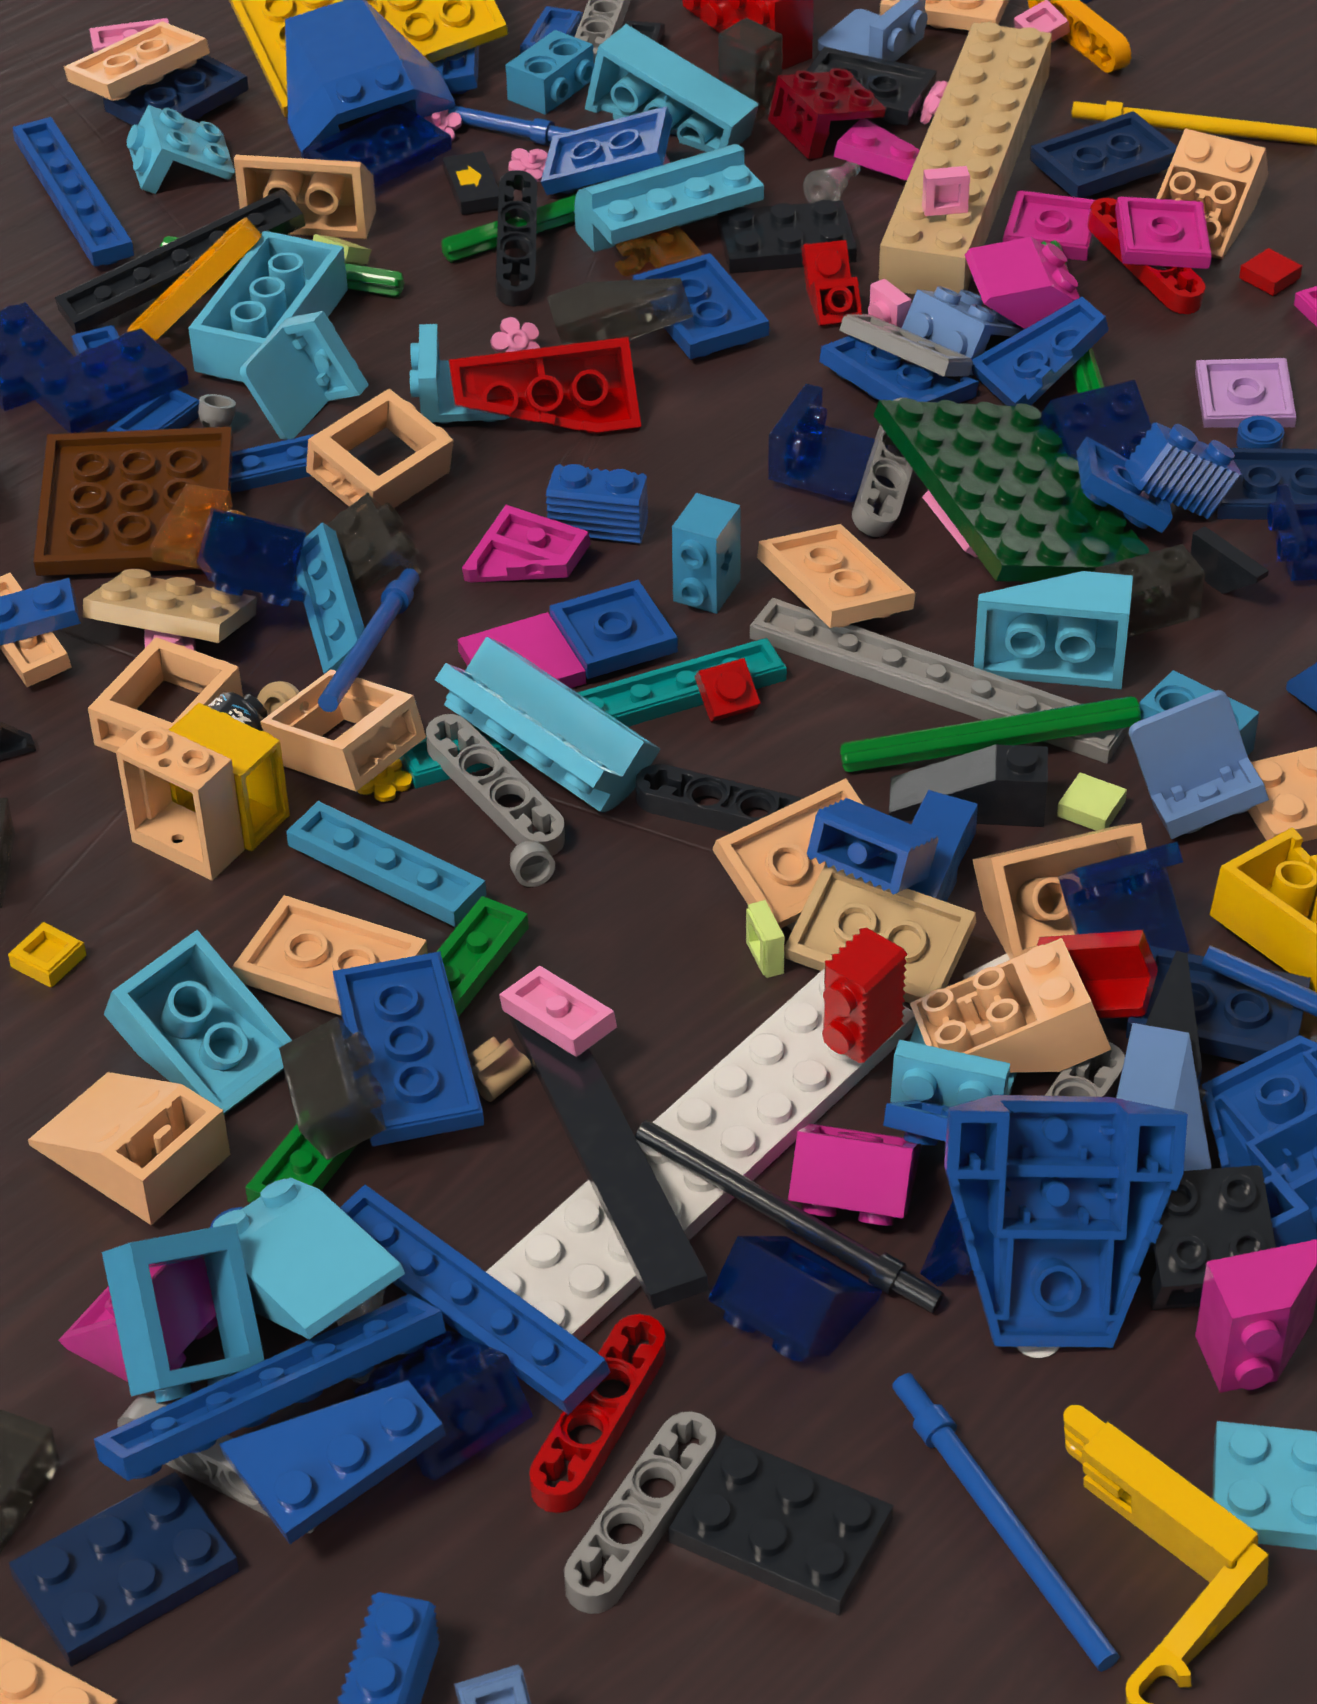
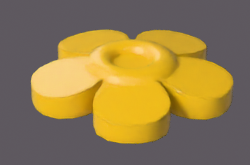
(388, 782)

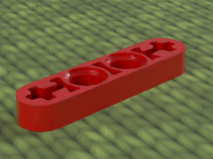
(1176, 288)
(604, 1413)

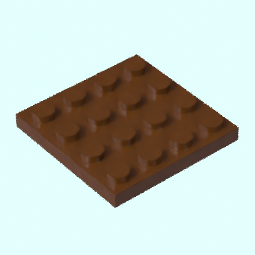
(114, 491)

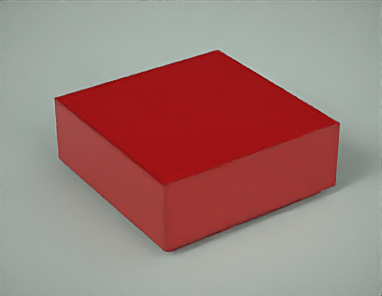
(1270, 271)

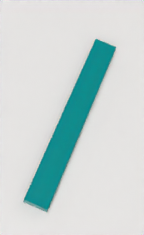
(631, 700)

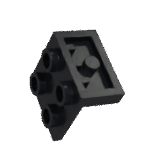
(1205, 1220)

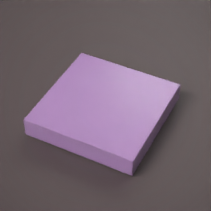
(1242, 389)

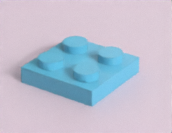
(1268, 1481)

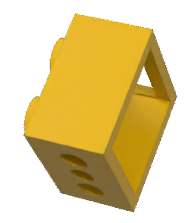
(255, 764)

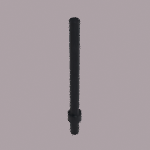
(883, 1271)

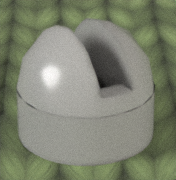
(216, 410)
(531, 863)

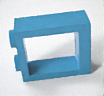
(139, 1318)

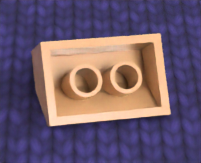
(331, 194)
(1023, 886)

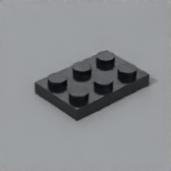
(894, 84)
(775, 234)
(781, 1524)

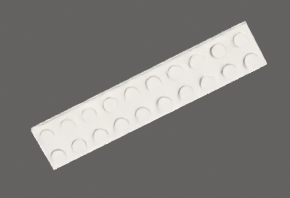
(737, 1114)

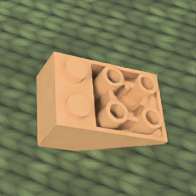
(1223, 177)
(1017, 1013)
(137, 1141)

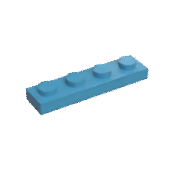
(329, 597)
(386, 863)

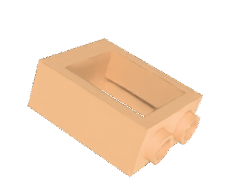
(350, 479)
(114, 712)
(383, 732)
(209, 835)

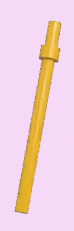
(1199, 123)

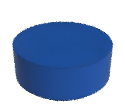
(1260, 433)

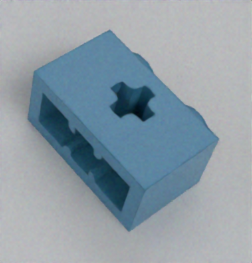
(706, 553)

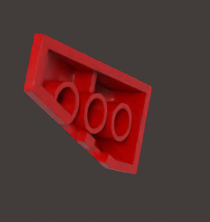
(562, 386)

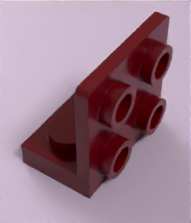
(810, 101)

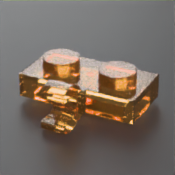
(659, 248)
(184, 528)

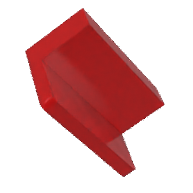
(1114, 970)

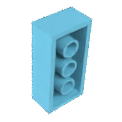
(271, 283)

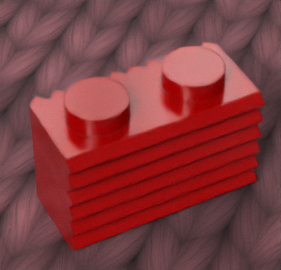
(863, 995)

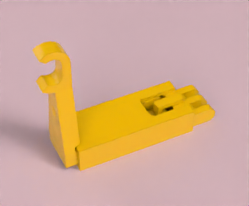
(1181, 1522)

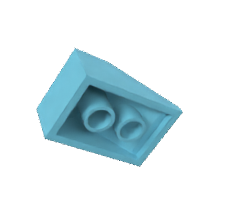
(1057, 630)
(199, 1024)
(307, 1257)

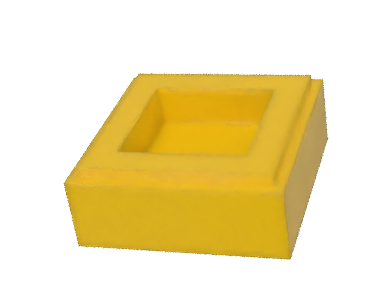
(47, 954)

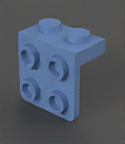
(879, 35)
(956, 320)
(1196, 764)

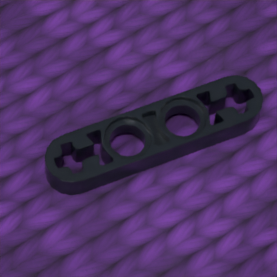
(516, 237)
(724, 815)

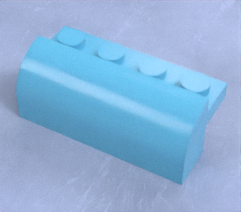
(665, 197)
(548, 724)

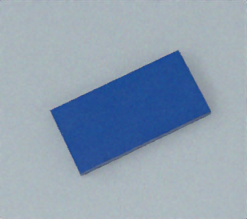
(416, 1045)

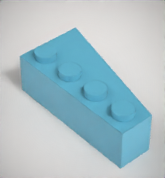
(641, 75)

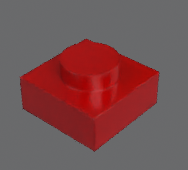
(727, 690)

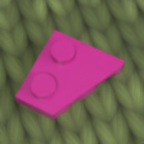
(876, 149)
(525, 548)

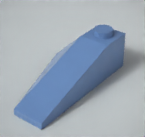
(1163, 1074)

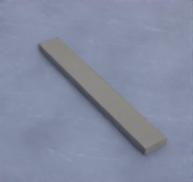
(918, 672)

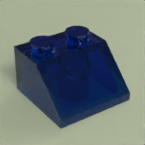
(790, 1295)

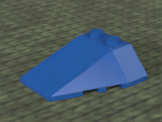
(350, 65)
(1269, 1119)
(1060, 1208)

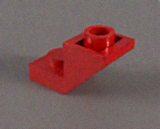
(829, 282)

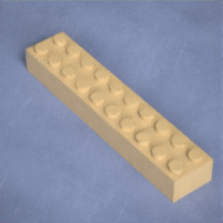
(978, 127)

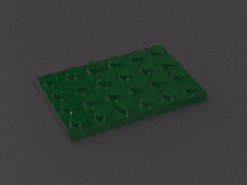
(1008, 488)

